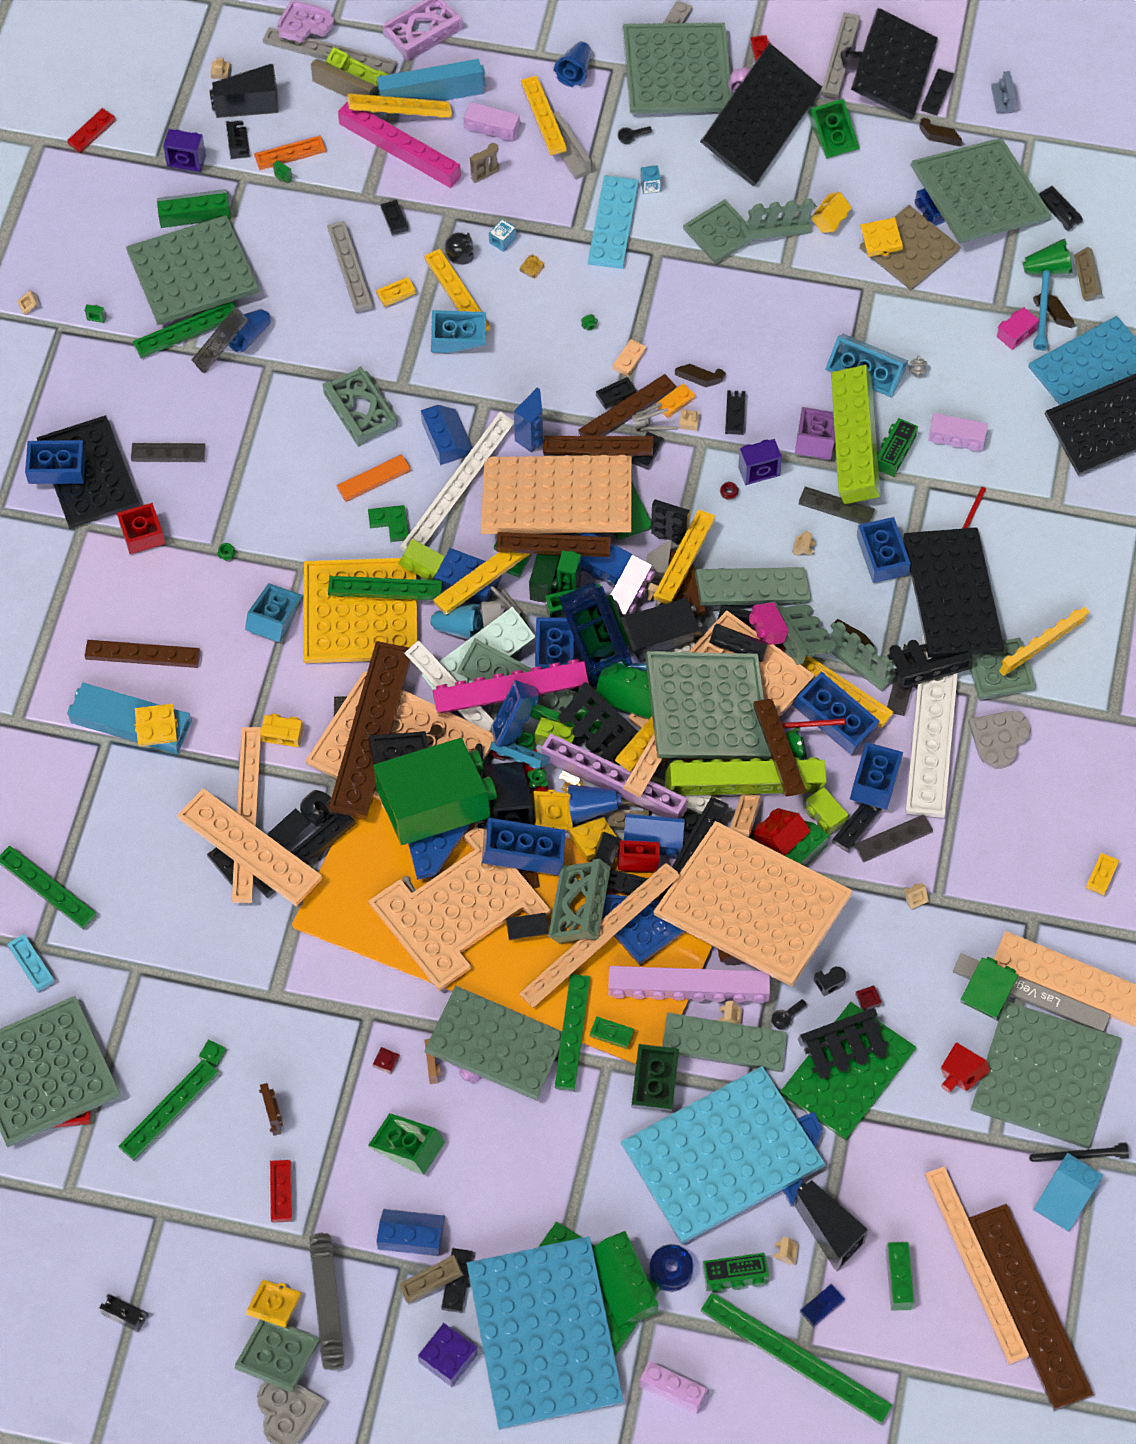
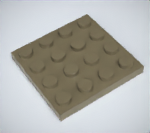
(923, 249)

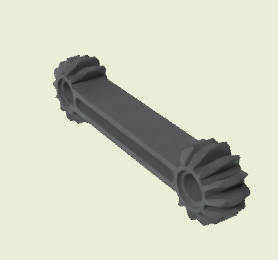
(326, 1301)

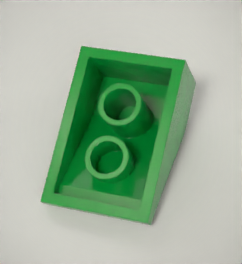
(833, 128)
(407, 1143)

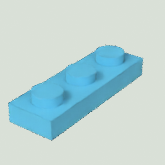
(30, 963)

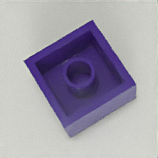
(184, 150)
(759, 461)
(447, 1354)

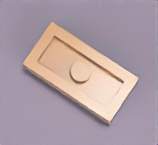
(629, 357)

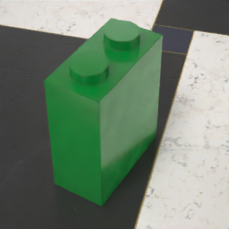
(989, 988)

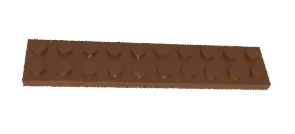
(373, 716)
(1030, 1308)

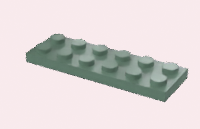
(752, 586)
(486, 661)
(725, 1042)

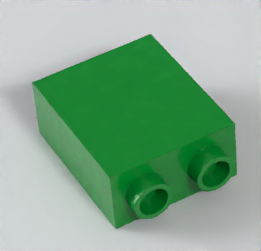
(434, 790)

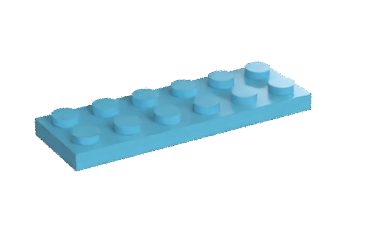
(613, 222)

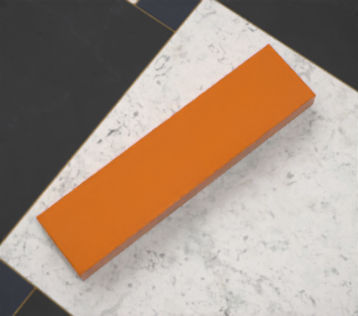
(290, 152)
(373, 478)

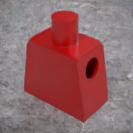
(962, 1068)

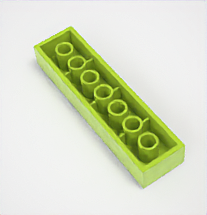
(855, 434)
(738, 777)

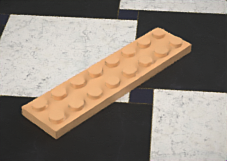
(249, 847)
(1069, 977)

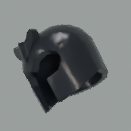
(458, 248)
(314, 807)

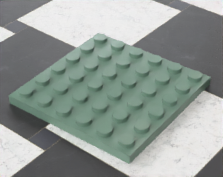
(676, 67)
(980, 190)
(192, 269)
(706, 705)
(50, 1071)
(1046, 1074)

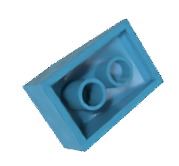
(457, 330)
(273, 612)
(1068, 1192)

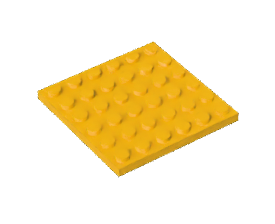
(350, 626)

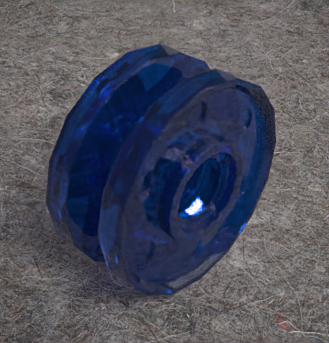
(671, 1255)

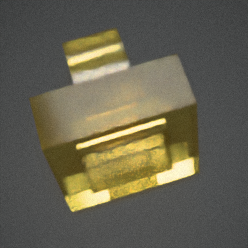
(532, 266)
(569, 780)

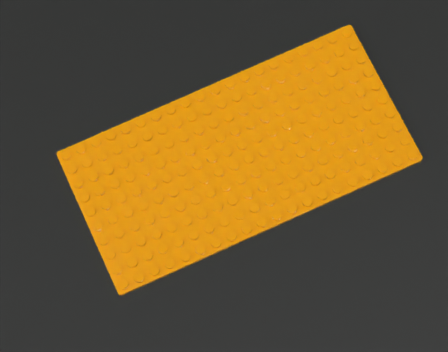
(372, 860)

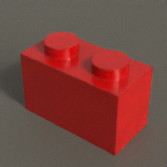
(638, 856)

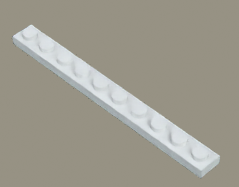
(459, 480)

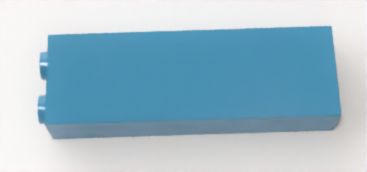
(435, 82)
(115, 715)

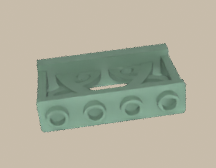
(373, 395)
(590, 913)

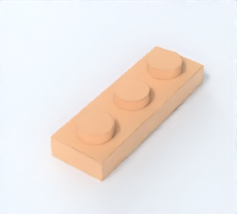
(746, 814)

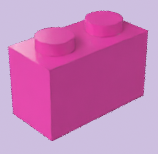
(1017, 328)
(768, 623)

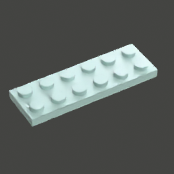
(505, 634)

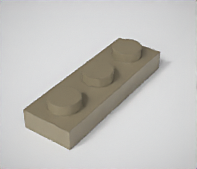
(1087, 274)
(431, 1279)

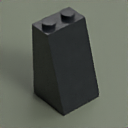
(246, 93)
(662, 627)
(512, 793)
(830, 1224)

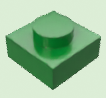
(282, 172)
(95, 313)
(212, 1053)

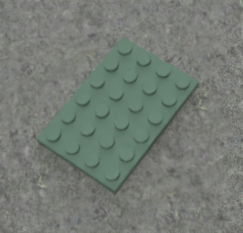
(495, 1042)

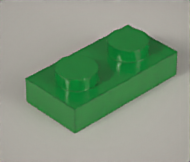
(611, 1032)

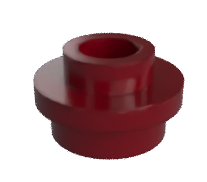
(729, 486)

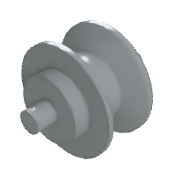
(918, 366)

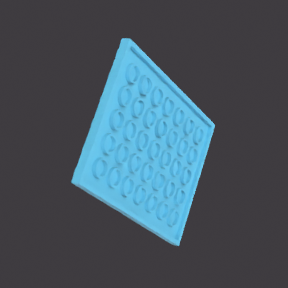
(722, 1154)

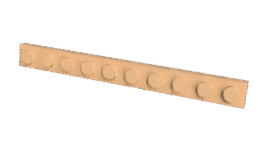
(648, 761)
(247, 805)
(609, 927)
(976, 1265)

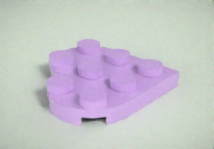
(304, 19)

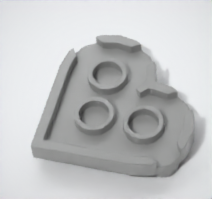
(999, 736)
(287, 1413)

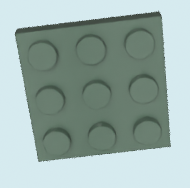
(717, 231)
(991, 683)
(277, 1354)

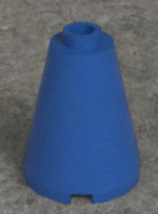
(573, 65)
(256, 324)
(591, 802)

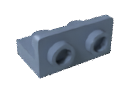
(1004, 93)

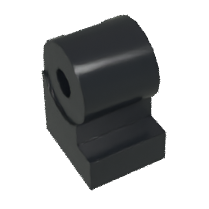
(831, 981)

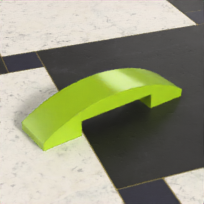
(344, 62)

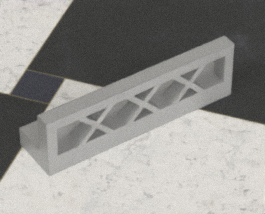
(575, 157)

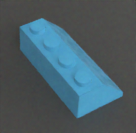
(883, 366)

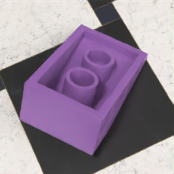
(815, 433)

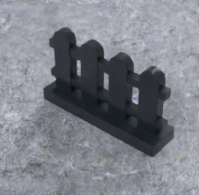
(925, 669)
(594, 713)
(832, 1041)

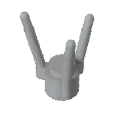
(641, 419)
(509, 603)

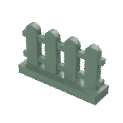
(777, 227)
(797, 640)
(861, 657)

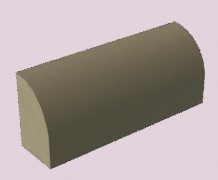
(340, 80)

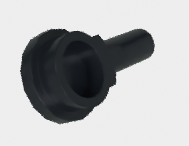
(627, 135)
(782, 1019)

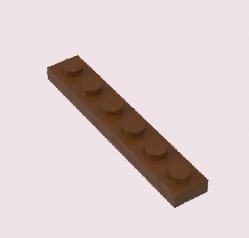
(630, 406)
(598, 445)
(553, 544)
(142, 653)
(779, 747)

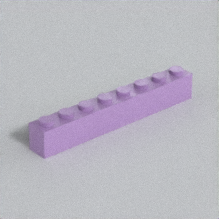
(611, 776)
(688, 984)

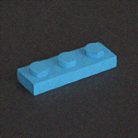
(522, 754)

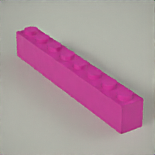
(400, 145)
(495, 690)

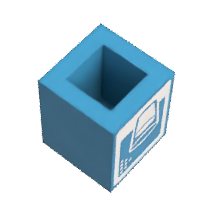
(650, 179)
(502, 235)

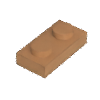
(433, 1069)

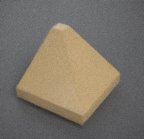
(28, 302)

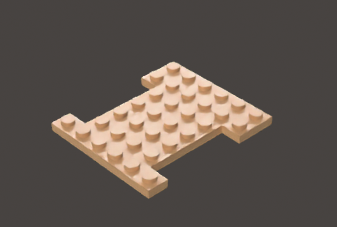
(454, 911)

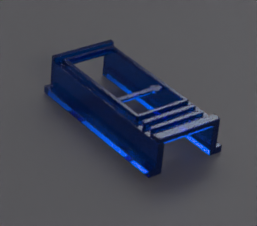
(583, 599)

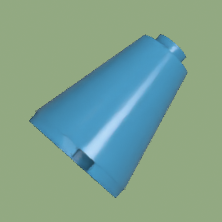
(460, 622)

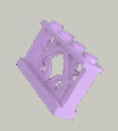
(422, 11)

